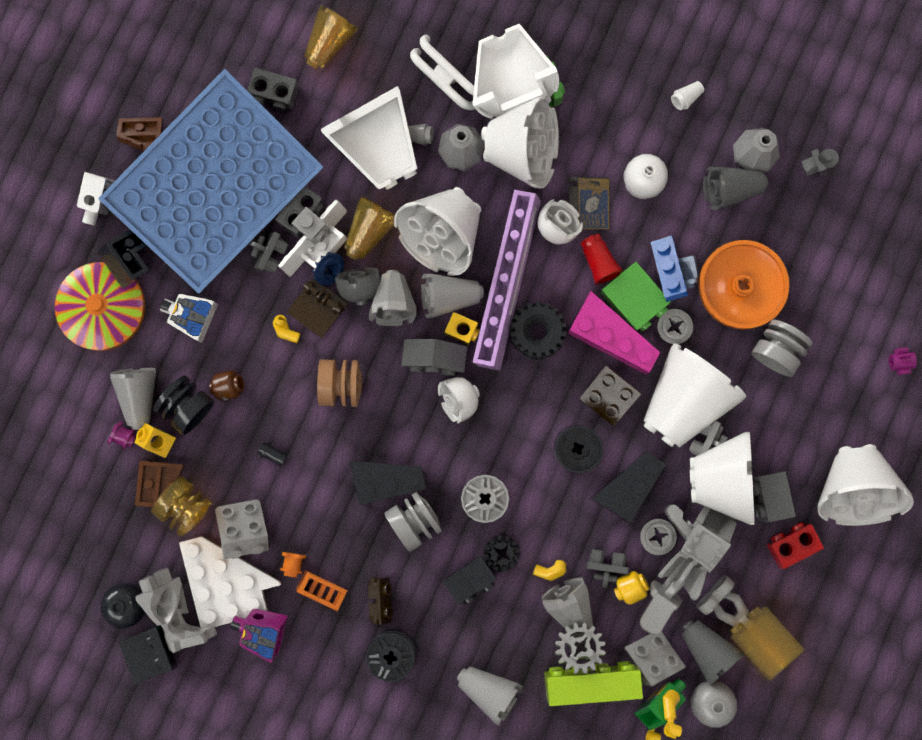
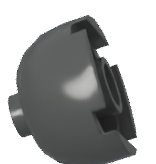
(358, 285)

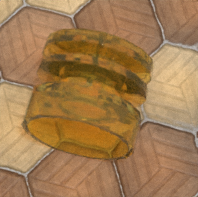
(183, 508)

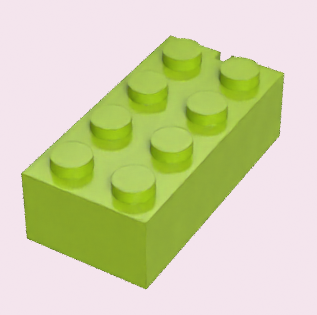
(601, 685)

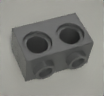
(275, 84)
(295, 207)

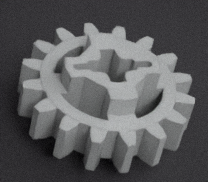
(589, 654)

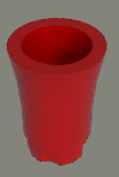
(600, 259)

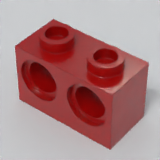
(796, 550)

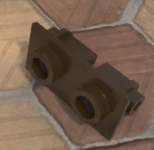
(381, 611)

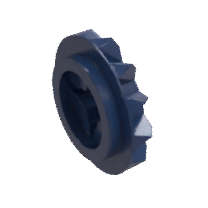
(336, 266)

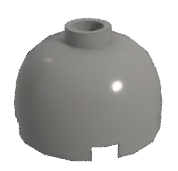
(713, 704)

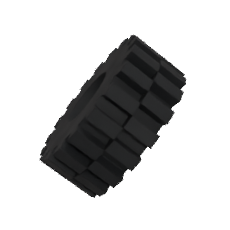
(538, 314)

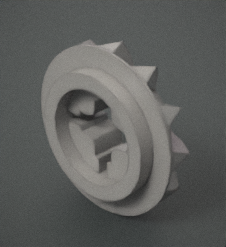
(685, 329)
(667, 541)

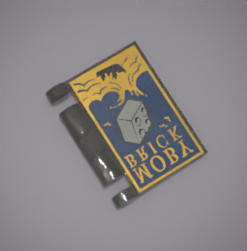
(591, 201)

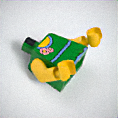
(661, 710)

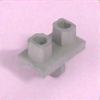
(713, 433)

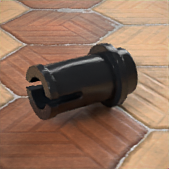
(272, 454)

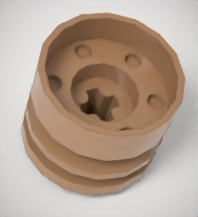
(338, 383)

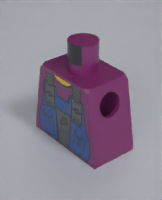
(261, 632)

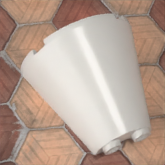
(511, 73)
(376, 139)
(689, 397)

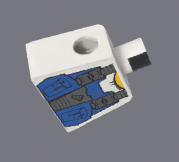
(190, 315)

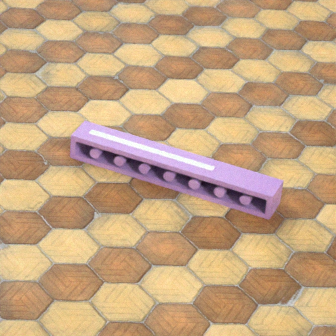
(507, 280)

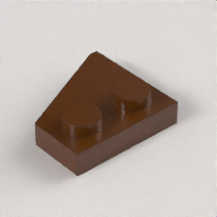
(139, 131)
(154, 480)

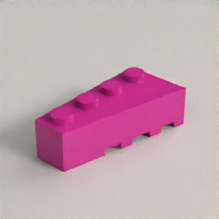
(609, 333)

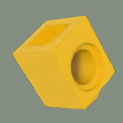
(455, 321)
(161, 444)

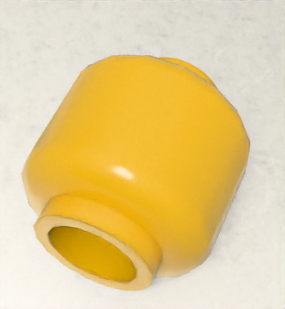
(631, 587)

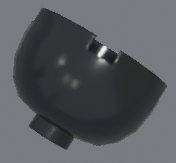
(120, 606)

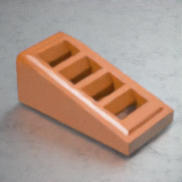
(303, 582)

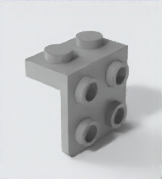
(242, 529)

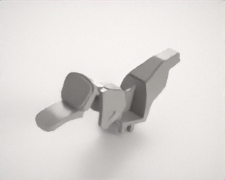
(689, 567)

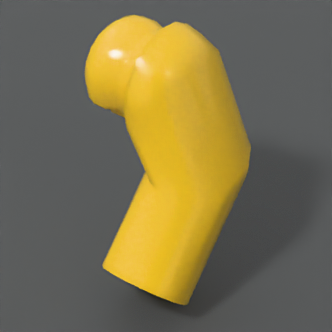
(282, 329)
(551, 573)

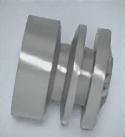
(782, 346)
(498, 500)
(413, 521)

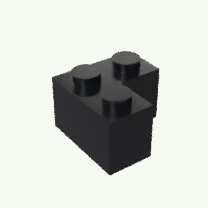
(123, 258)
(469, 580)

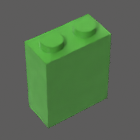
(635, 297)

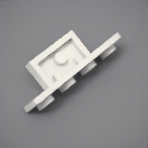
(311, 253)

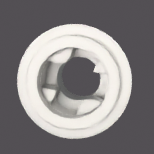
(687, 95)

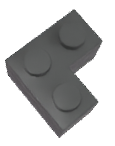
(434, 356)
(773, 499)

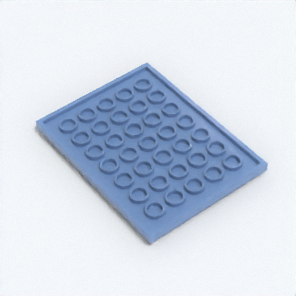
(211, 181)

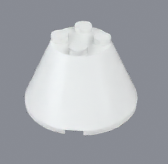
(524, 142)
(440, 230)
(724, 479)
(862, 489)

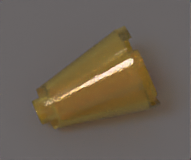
(327, 37)
(367, 228)

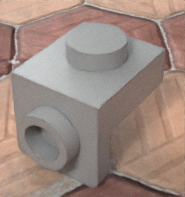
(311, 226)

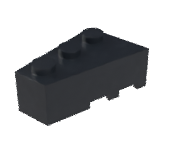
(385, 481)
(630, 487)

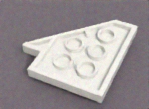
(222, 585)

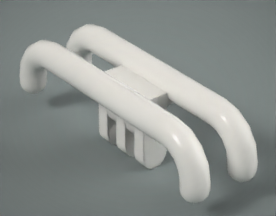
(443, 74)

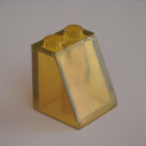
(765, 643)

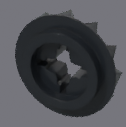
(491, 555)

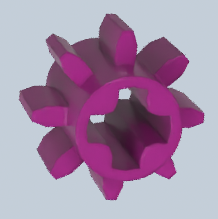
(902, 361)

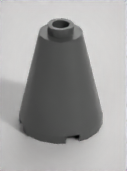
(731, 185)
(710, 650)

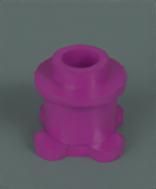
(122, 436)

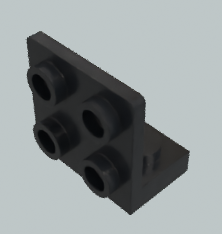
(147, 654)

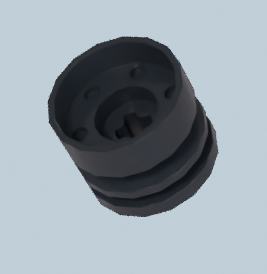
(179, 401)
(590, 452)
(403, 649)

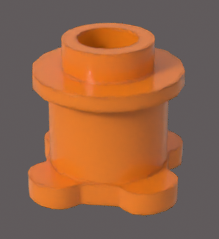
(292, 564)

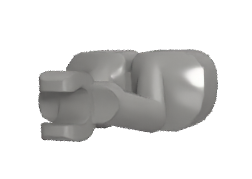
(721, 590)

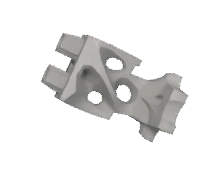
(164, 606)

